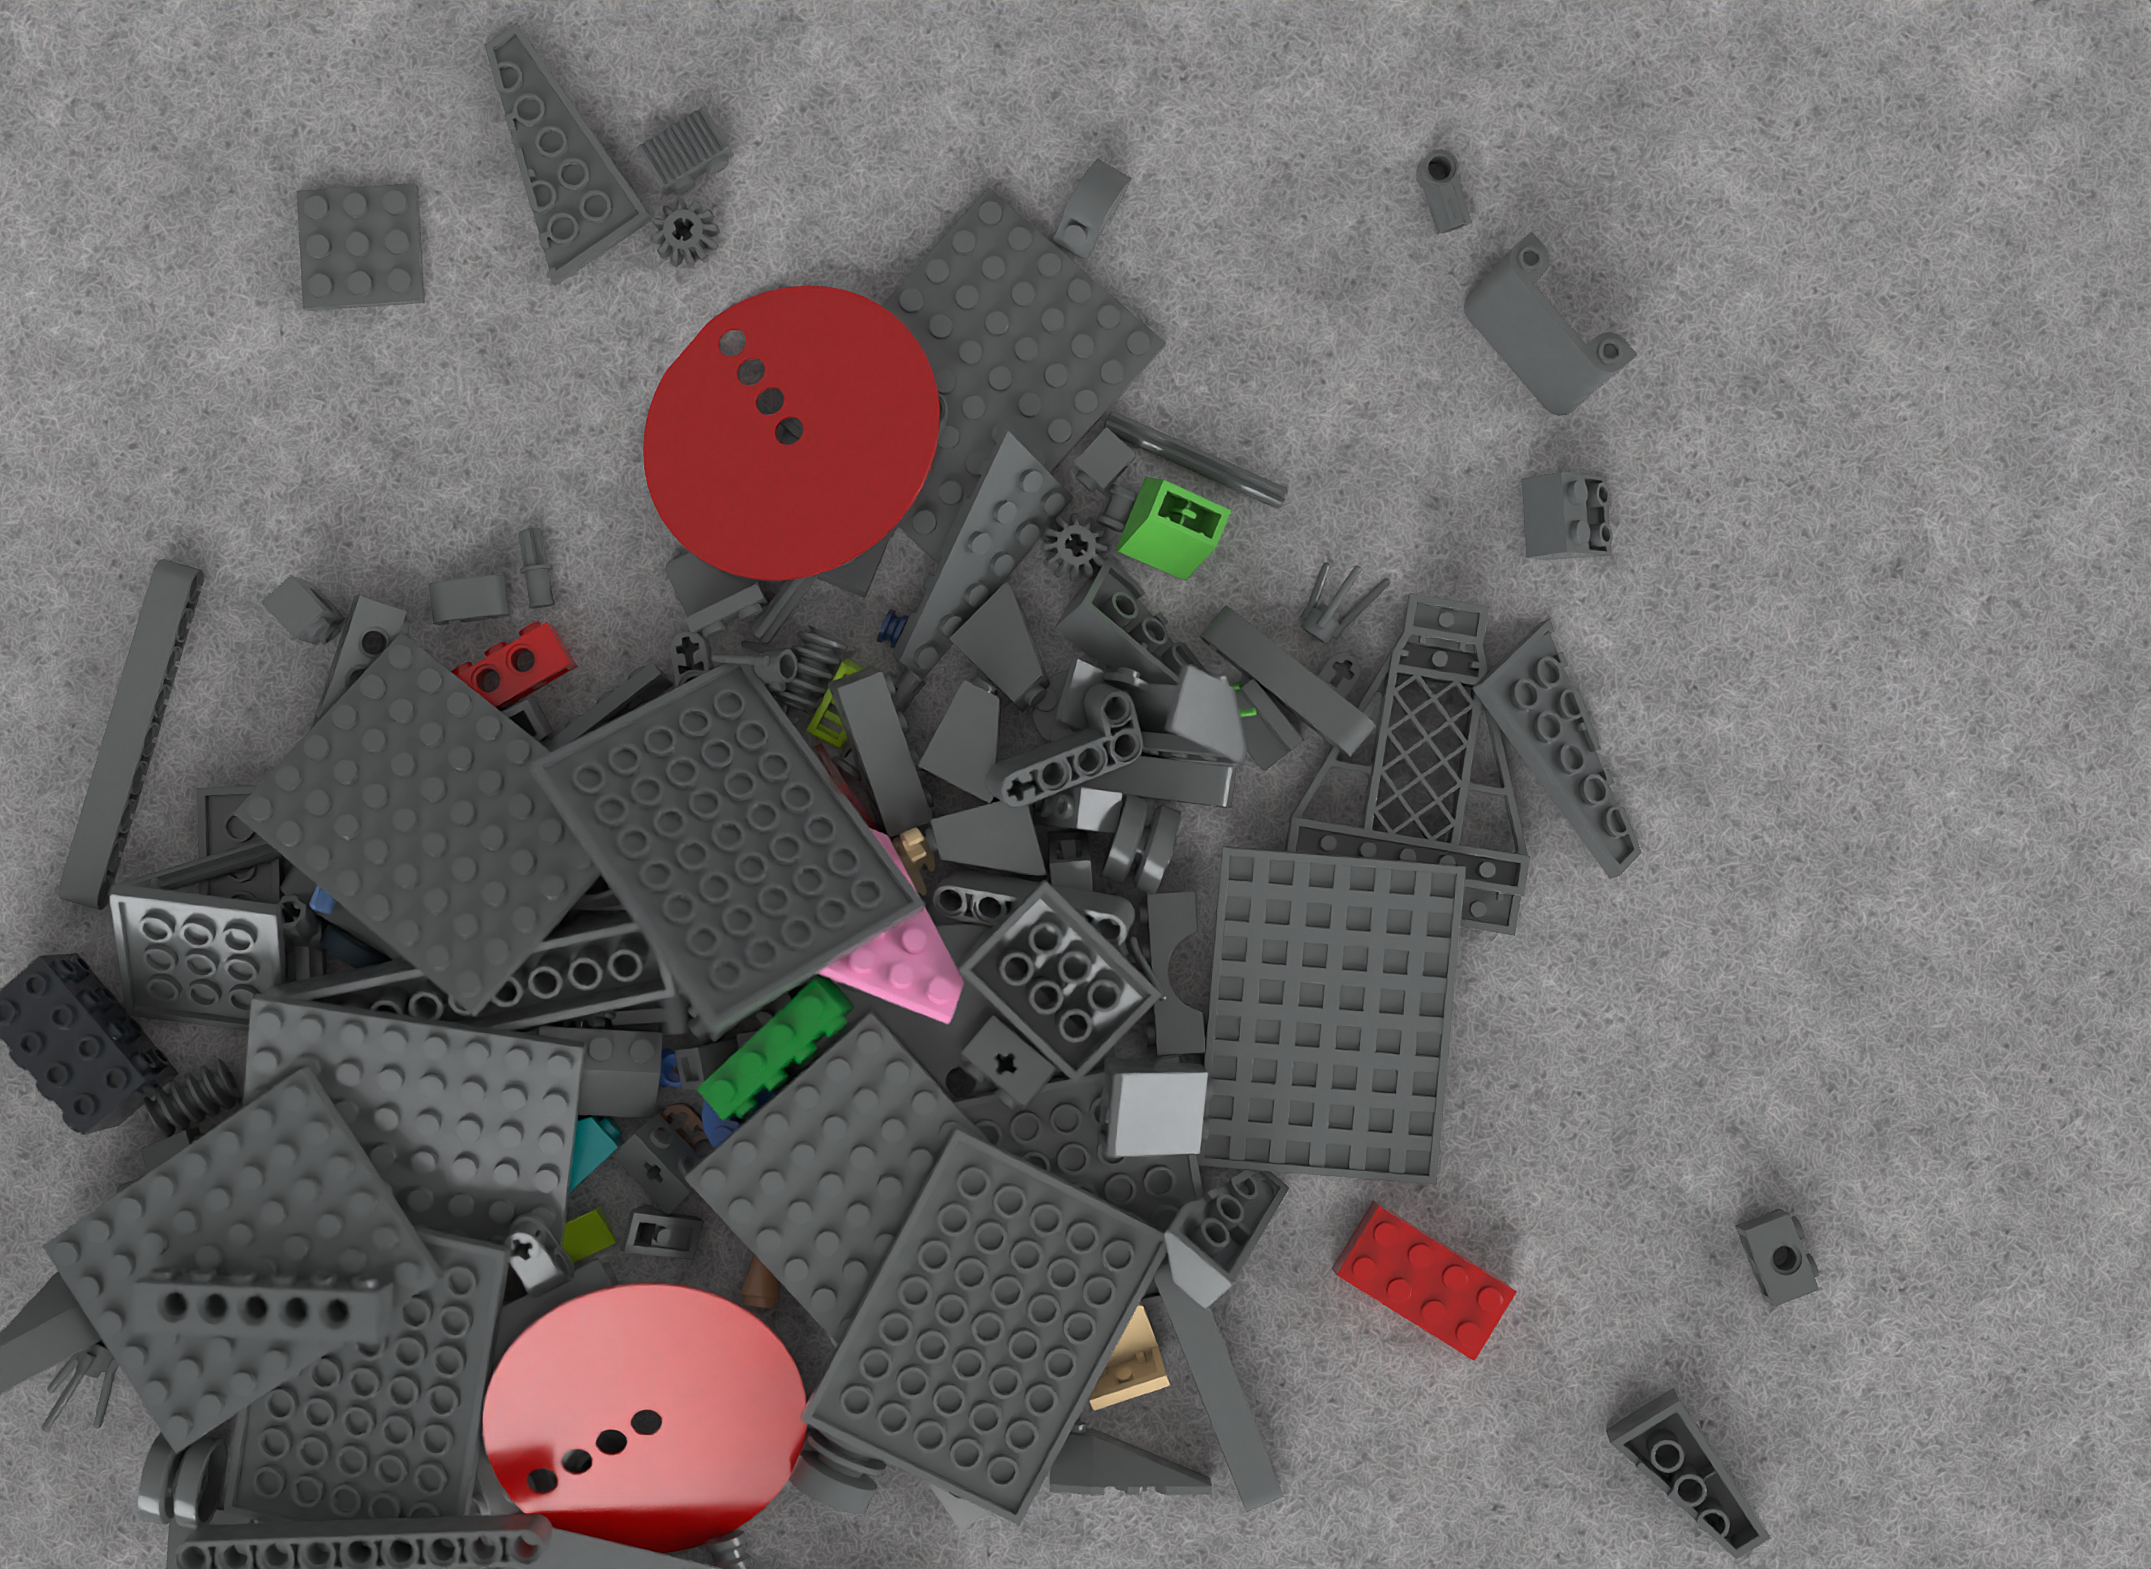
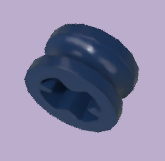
(892, 628)

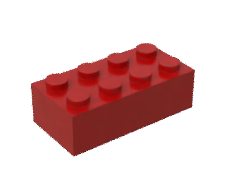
(1423, 1280)

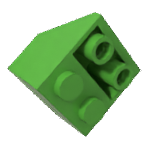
(1172, 528)

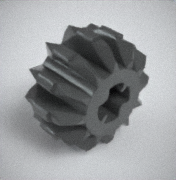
(674, 244)
(1065, 557)

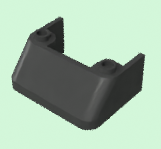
(1177, 722)

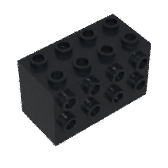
(79, 1043)

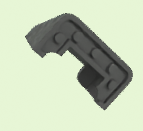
(1536, 337)

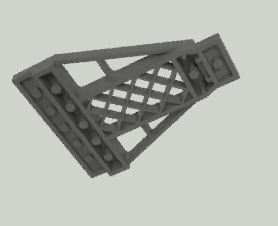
(1443, 645)

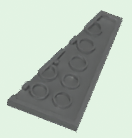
(568, 176)
(983, 547)
(1557, 741)

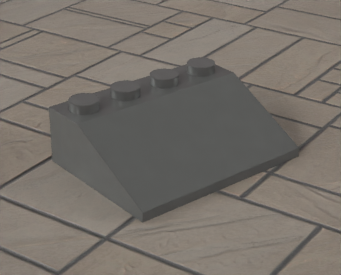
(1058, 981)

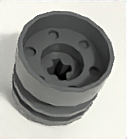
(837, 1473)

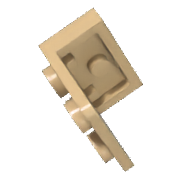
(1133, 1367)

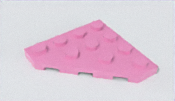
(905, 963)

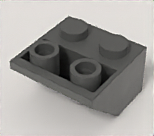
(1566, 516)

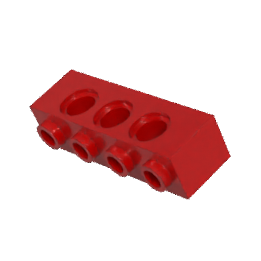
(550, 663)

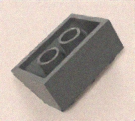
(618, 1070)

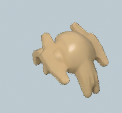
(913, 853)

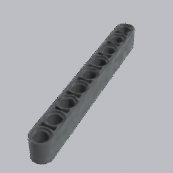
(129, 734)
(381, 1535)

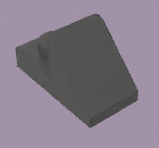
(661, 1234)

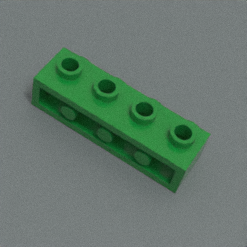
(775, 1048)

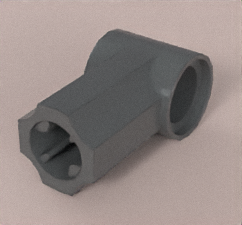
(1444, 195)
(661, 1016)

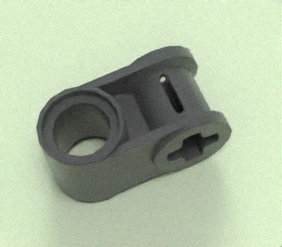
(537, 1256)

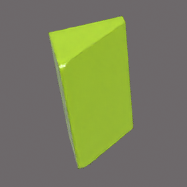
(587, 1234)

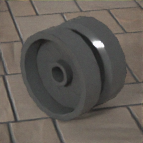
(1146, 845)
(183, 1482)

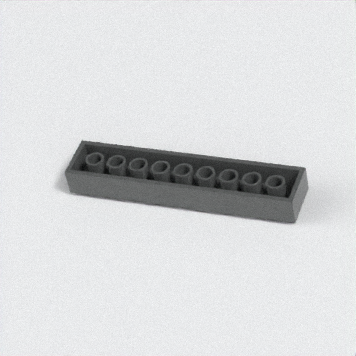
(569, 974)

